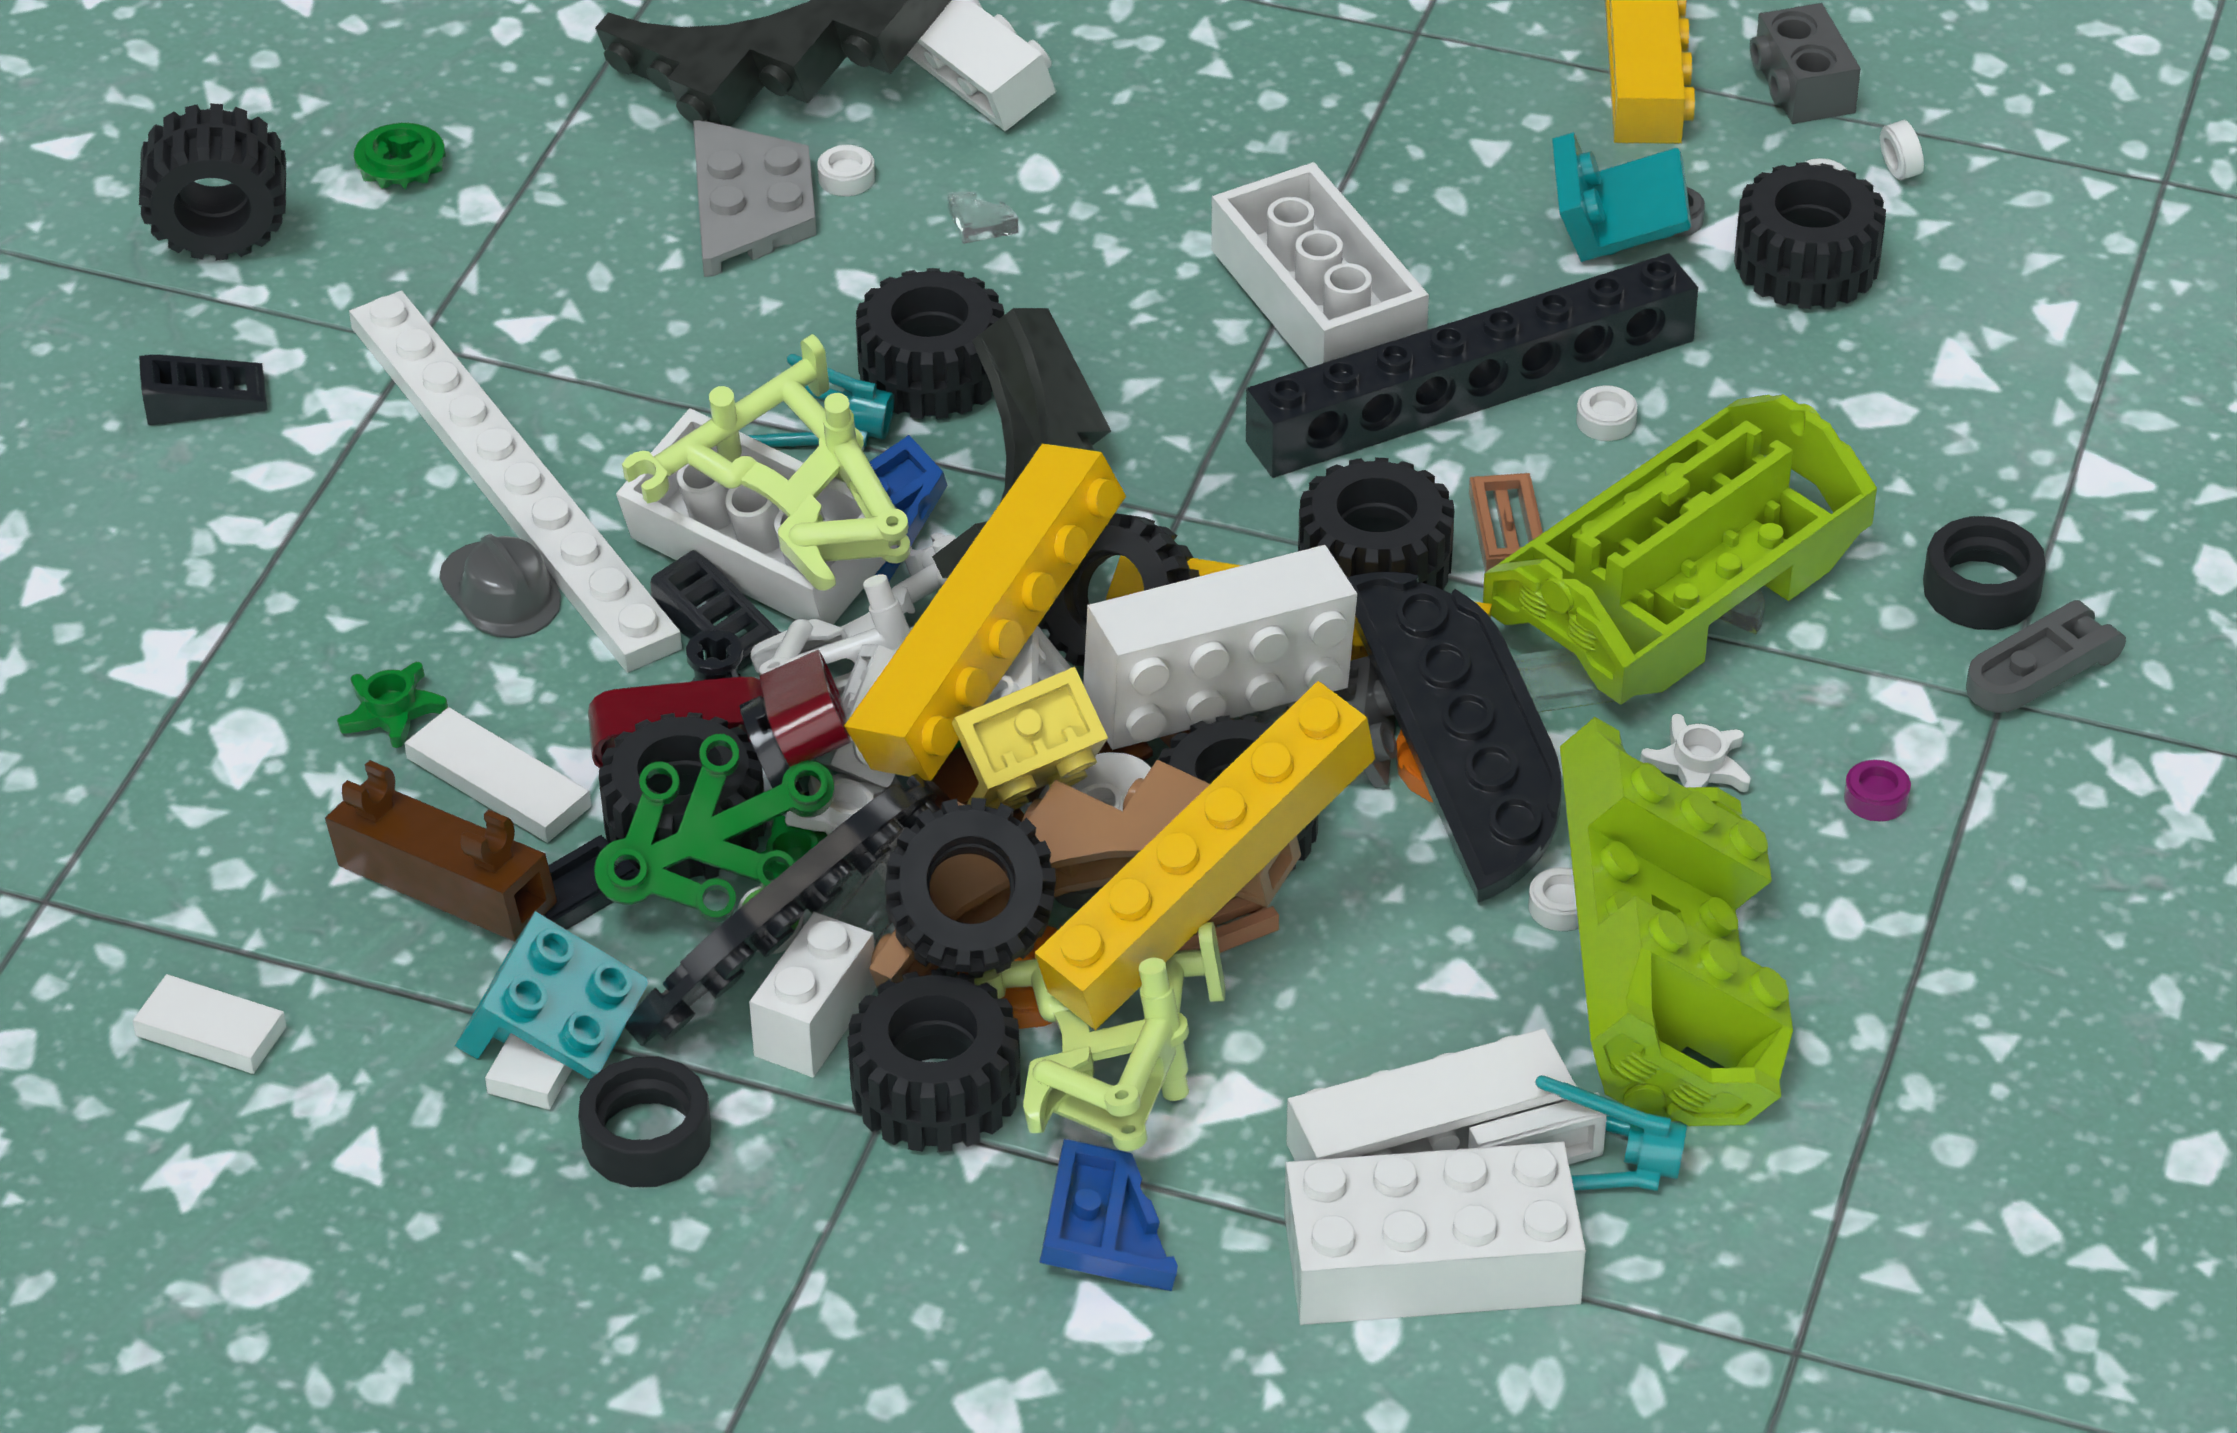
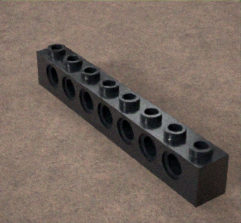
(1470, 365)

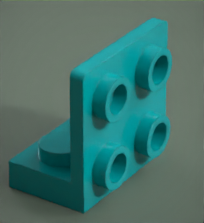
(1621, 203)
(556, 998)

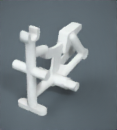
(880, 626)

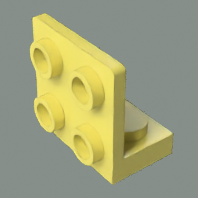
(1031, 739)

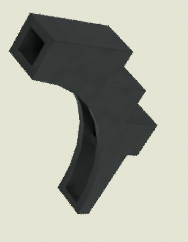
(791, 52)
(1037, 398)

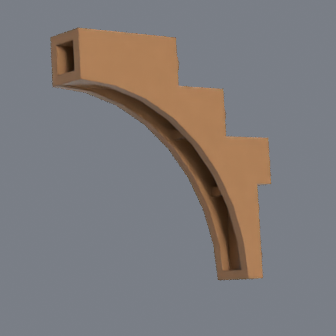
(1087, 850)

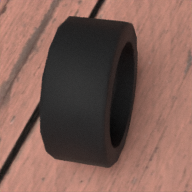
(1984, 541)
(647, 1160)

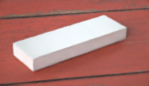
(498, 774)

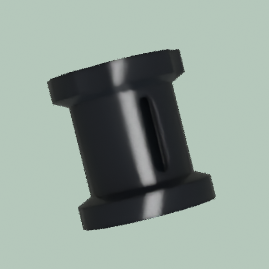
(722, 654)

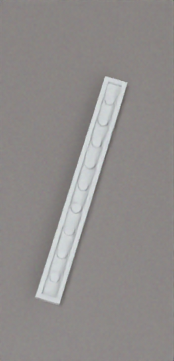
(516, 482)

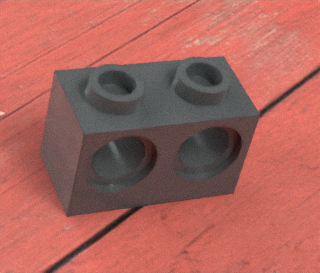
(1806, 63)

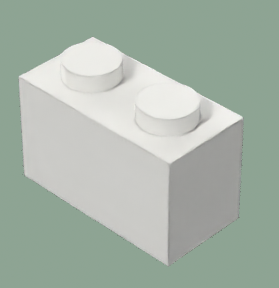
(812, 994)

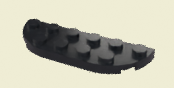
(1464, 723)
(768, 917)

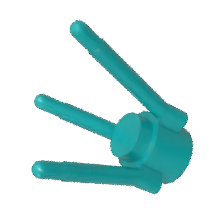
(870, 407)
(1652, 1141)

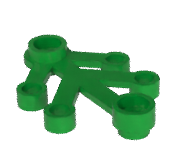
(704, 835)

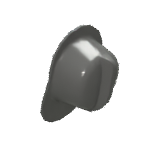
(502, 586)

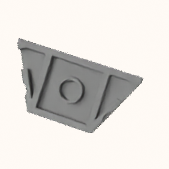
(750, 193)

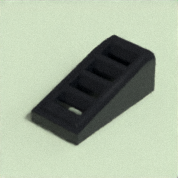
(190, 388)
(696, 580)

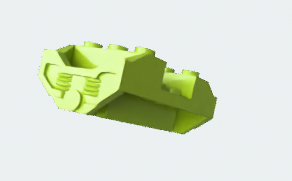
(1685, 542)
(1662, 941)

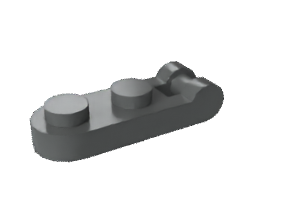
(2041, 658)

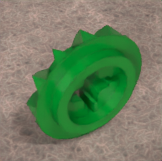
(417, 153)

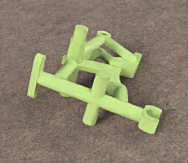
(840, 454)
(1157, 1060)

